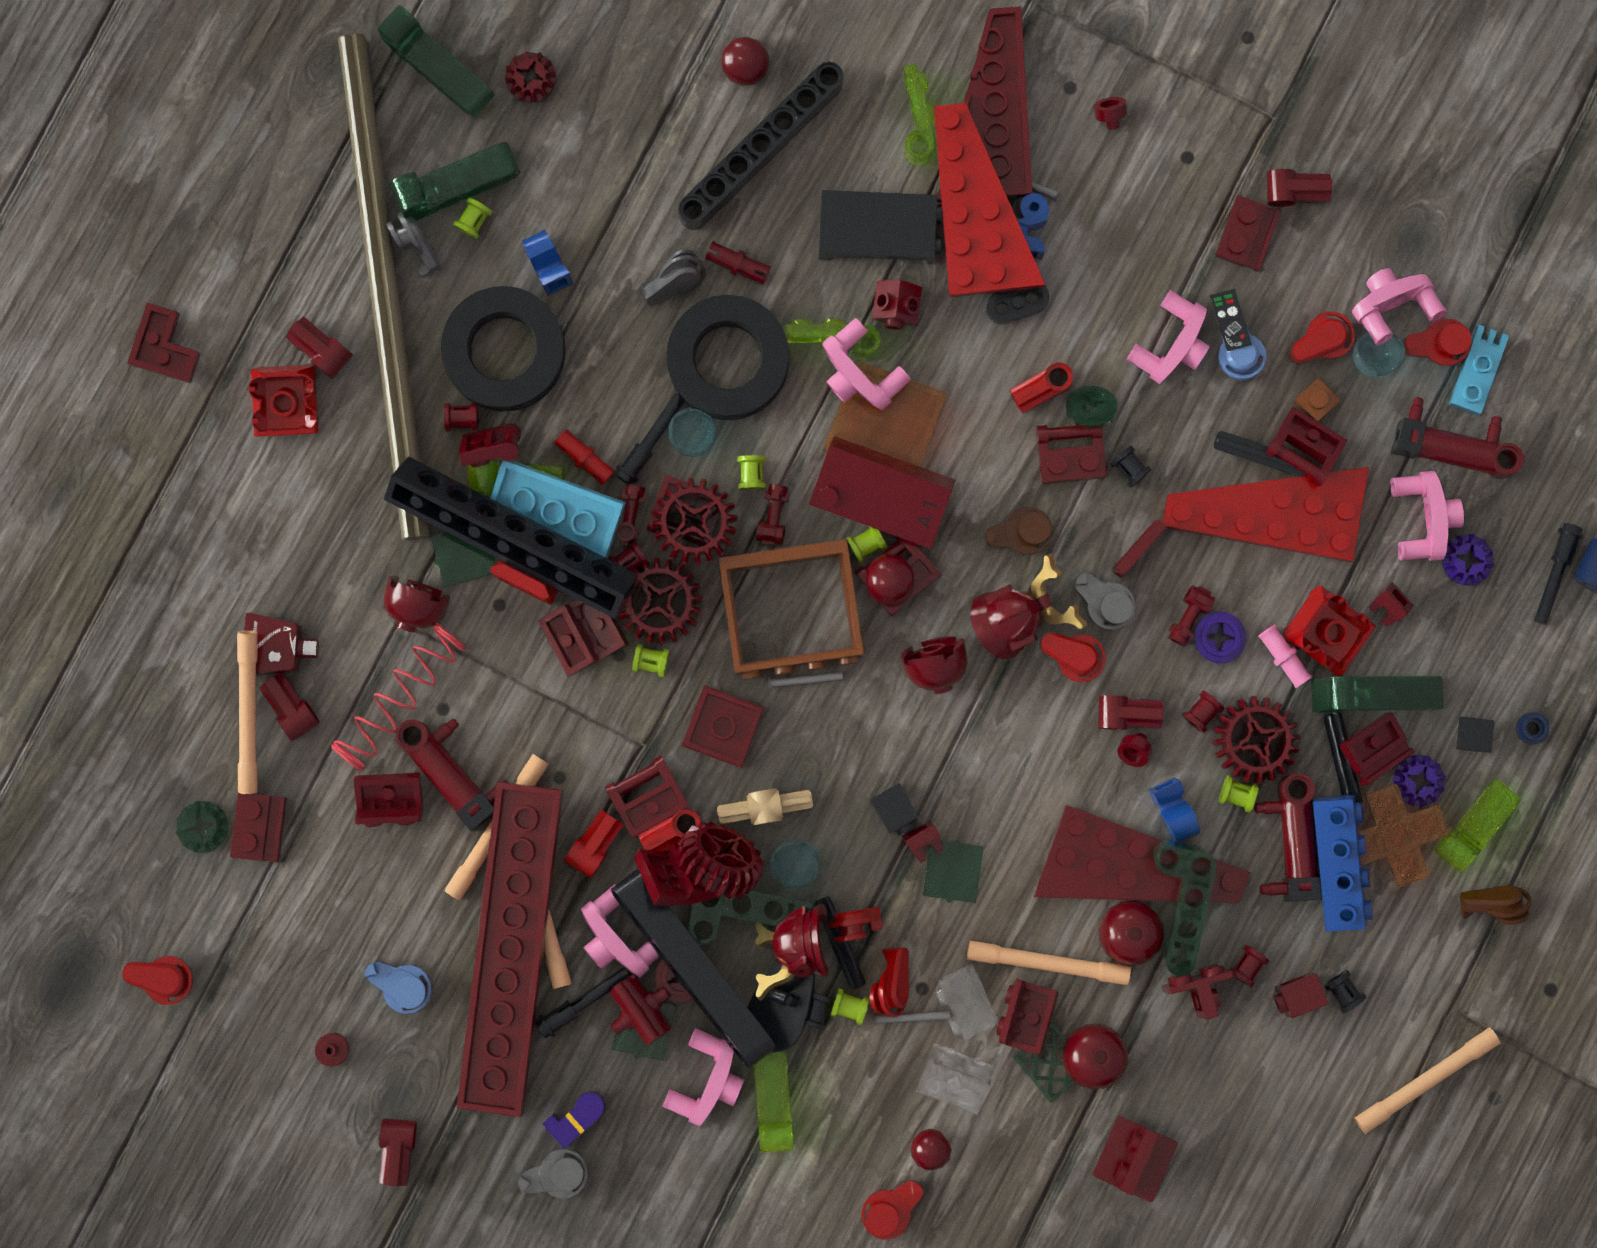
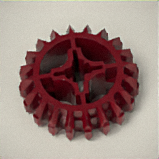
(705, 511)
(670, 591)
(1250, 726)
(720, 860)

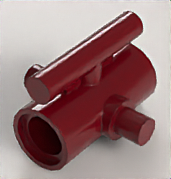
(640, 1010)

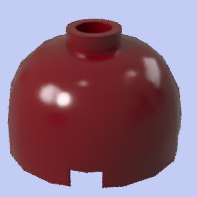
(414, 604)
(937, 664)
(1131, 933)
(1094, 1056)

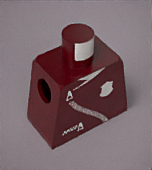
(279, 644)

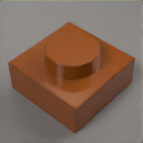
(1316, 400)

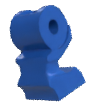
(1032, 216)
(547, 263)
(1175, 812)

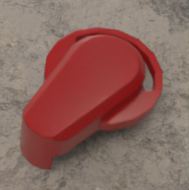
(1323, 339)
(1440, 342)
(1074, 655)
(852, 923)
(161, 978)
(893, 987)
(891, 1210)

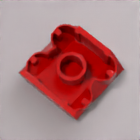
(284, 400)
(524, 582)
(1329, 630)

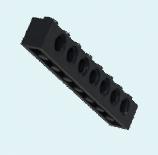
(511, 537)

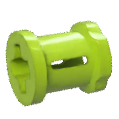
(472, 218)
(751, 472)
(866, 543)
(641, 663)
(1238, 793)
(850, 1006)

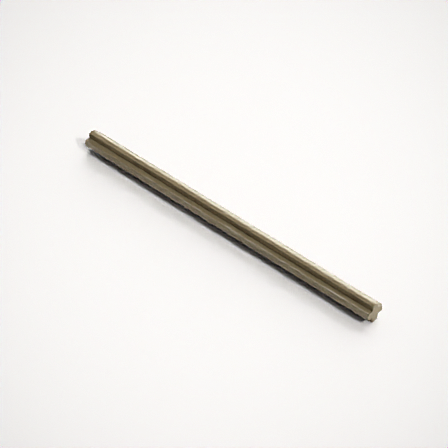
(380, 264)

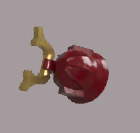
(1010, 618)
(795, 947)

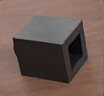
(895, 810)

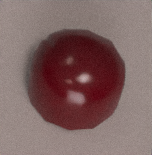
(745, 61)
(890, 580)

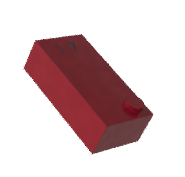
(882, 492)

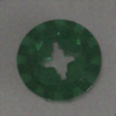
(1097, 398)
(214, 835)

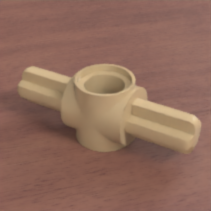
(765, 806)

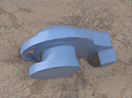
(1242, 362)
(400, 985)

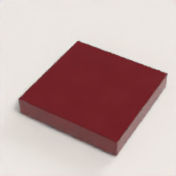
(723, 726)

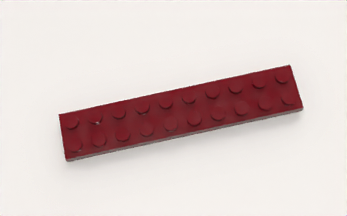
(509, 949)

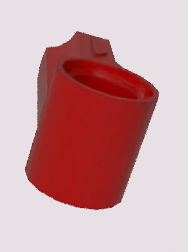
(1039, 388)
(666, 832)
(590, 849)

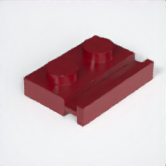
(1247, 233)
(1376, 748)
(258, 827)

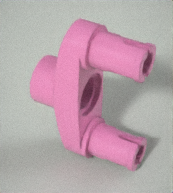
(1389, 293)
(1186, 347)
(850, 379)
(1439, 515)
(607, 945)
(720, 1086)

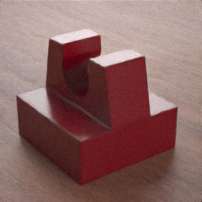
(1395, 603)
(920, 837)

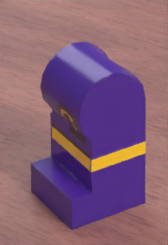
(584, 1114)

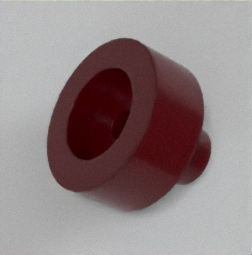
(1110, 111)
(1135, 750)
(339, 1048)

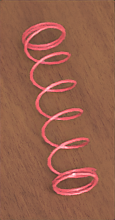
(348, 756)

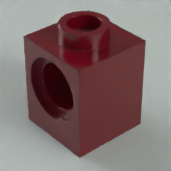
(1300, 995)

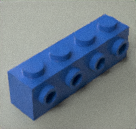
(1341, 862)

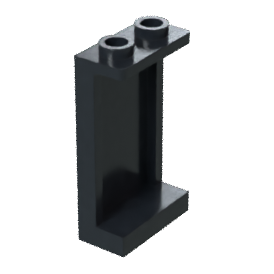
(879, 225)

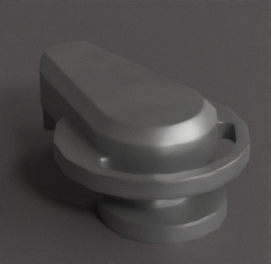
(410, 235)
(675, 278)
(1105, 601)
(556, 1175)

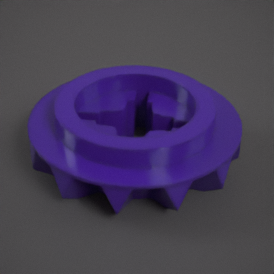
(1456, 569)
(1230, 627)
(1433, 774)

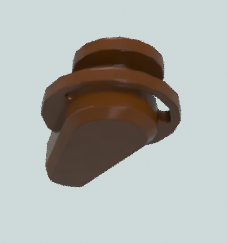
(1022, 532)
(1500, 901)

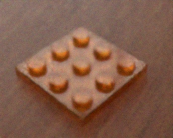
(899, 429)

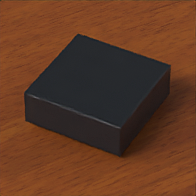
(1475, 734)

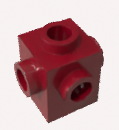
(897, 303)

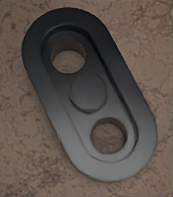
(1017, 304)

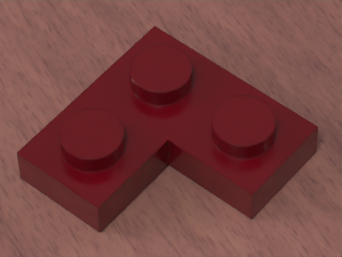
(154, 349)

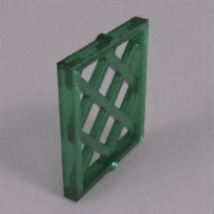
(1068, 1082)

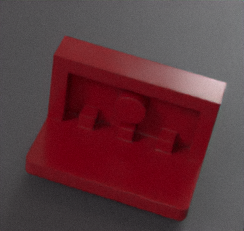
(1203, 996)
(1135, 1159)

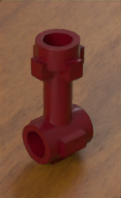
(626, 531)
(771, 532)
(1198, 601)

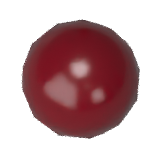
(930, 1149)

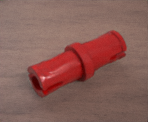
(584, 457)

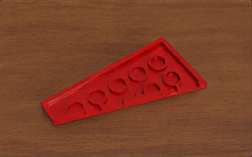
(980, 228)
(1278, 513)

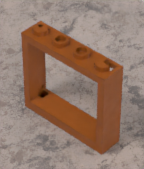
(781, 557)

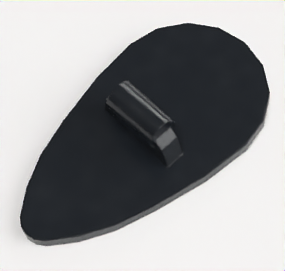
(784, 1009)

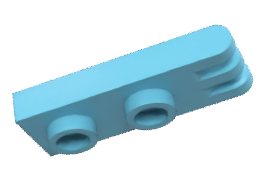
(1478, 371)

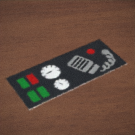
(1230, 320)

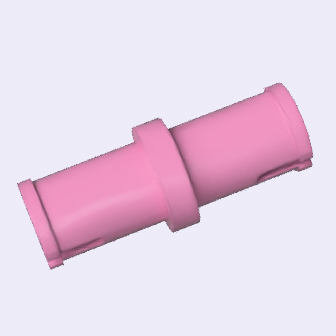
(1285, 656)

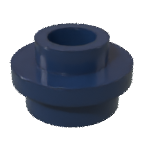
(1541, 724)

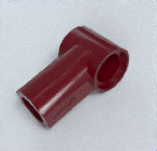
(1288, 188)
(324, 351)
(1121, 712)
(293, 713)
(397, 1142)

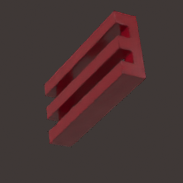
(1138, 548)

